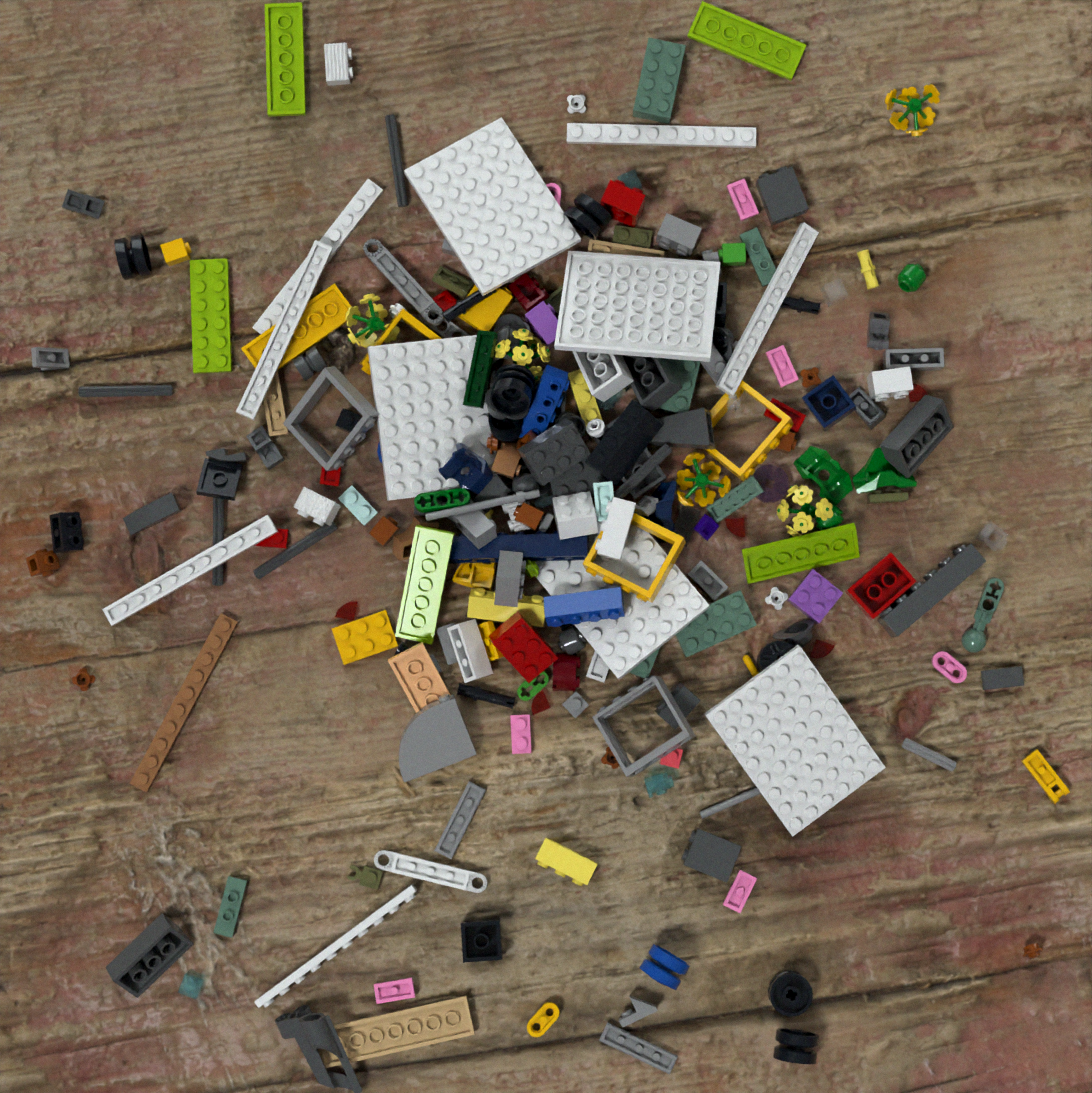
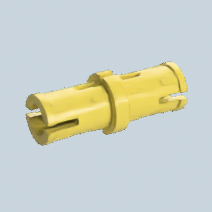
(868, 269)

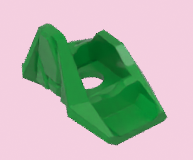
(814, 461)
(880, 473)

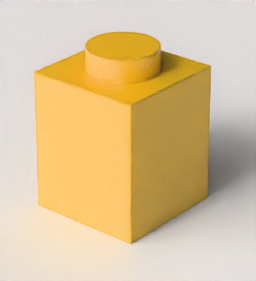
(176, 251)

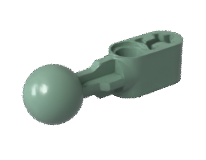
(974, 638)

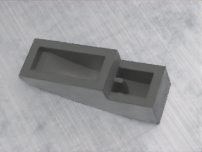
(152, 514)

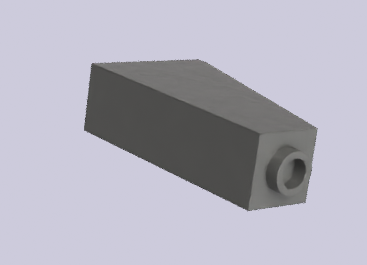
(686, 430)

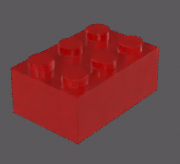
(623, 202)
(880, 586)
(523, 647)

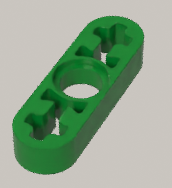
(435, 495)

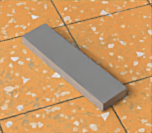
(460, 820)
(638, 1048)

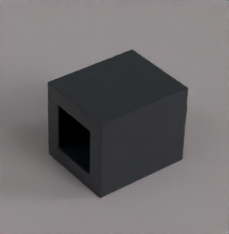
(347, 420)

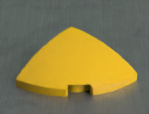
(476, 575)

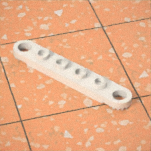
(430, 871)

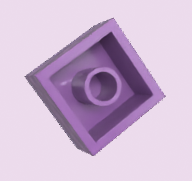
(543, 323)
(815, 596)

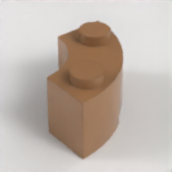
(507, 460)
(403, 542)

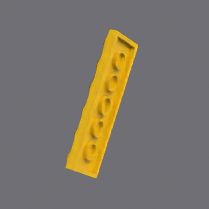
(321, 317)

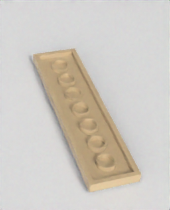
(402, 1030)

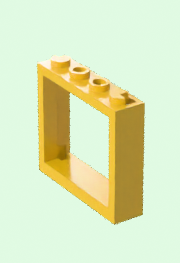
(410, 320)
(769, 443)
(626, 586)

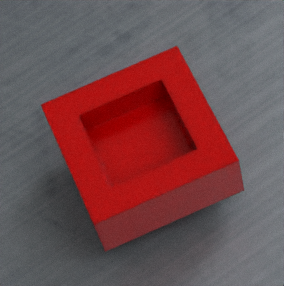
(444, 300)
(330, 478)

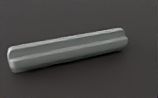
(929, 754)

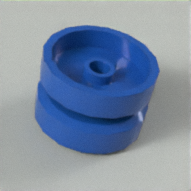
(663, 969)

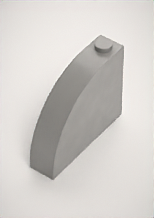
(434, 739)

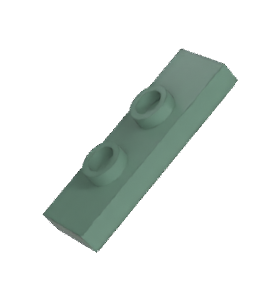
(758, 255)
(735, 499)
(230, 906)

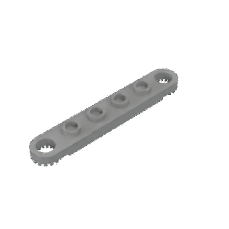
(403, 282)

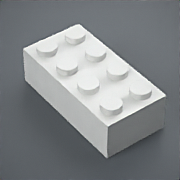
(603, 373)

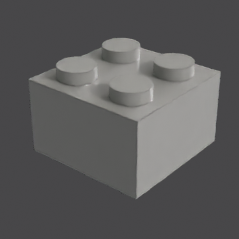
(678, 235)
(509, 578)

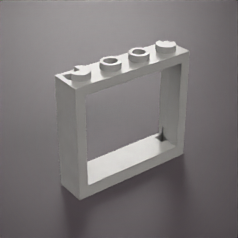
(308, 401)
(619, 703)

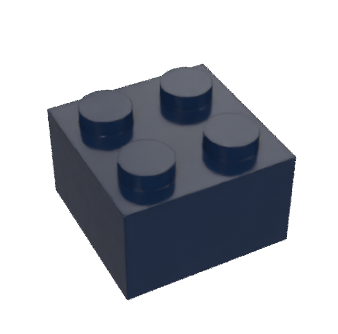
(829, 403)

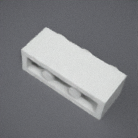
(615, 528)
(470, 650)

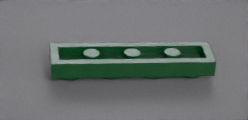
(480, 369)

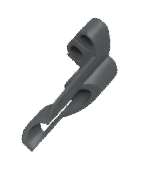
(316, 1032)

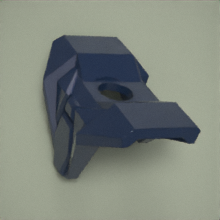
(475, 478)
(666, 495)

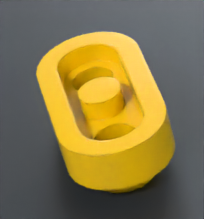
(543, 1019)

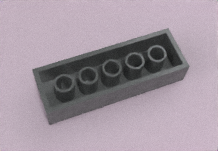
(933, 589)

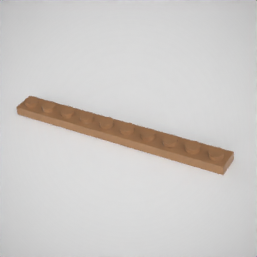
(184, 702)

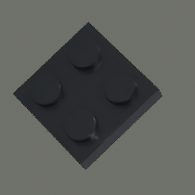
(219, 479)

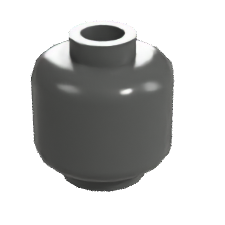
(571, 640)

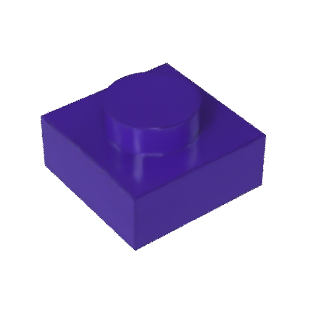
(706, 527)

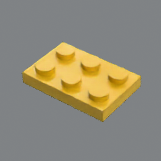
(365, 637)

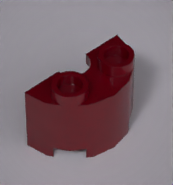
(527, 292)
(565, 672)

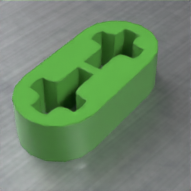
(535, 690)

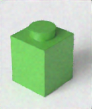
(732, 254)

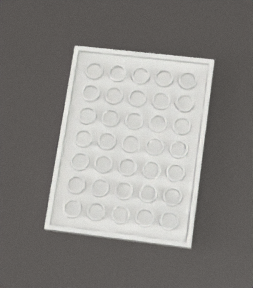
(492, 206)
(638, 306)
(422, 412)
(646, 625)
(795, 740)

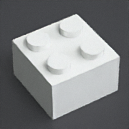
(890, 383)
(575, 515)

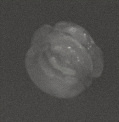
(733, 403)

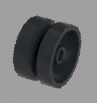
(588, 216)
(133, 257)
(798, 1001)
(796, 1046)

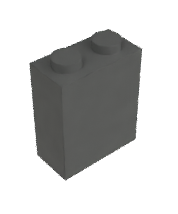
(781, 195)
(711, 854)

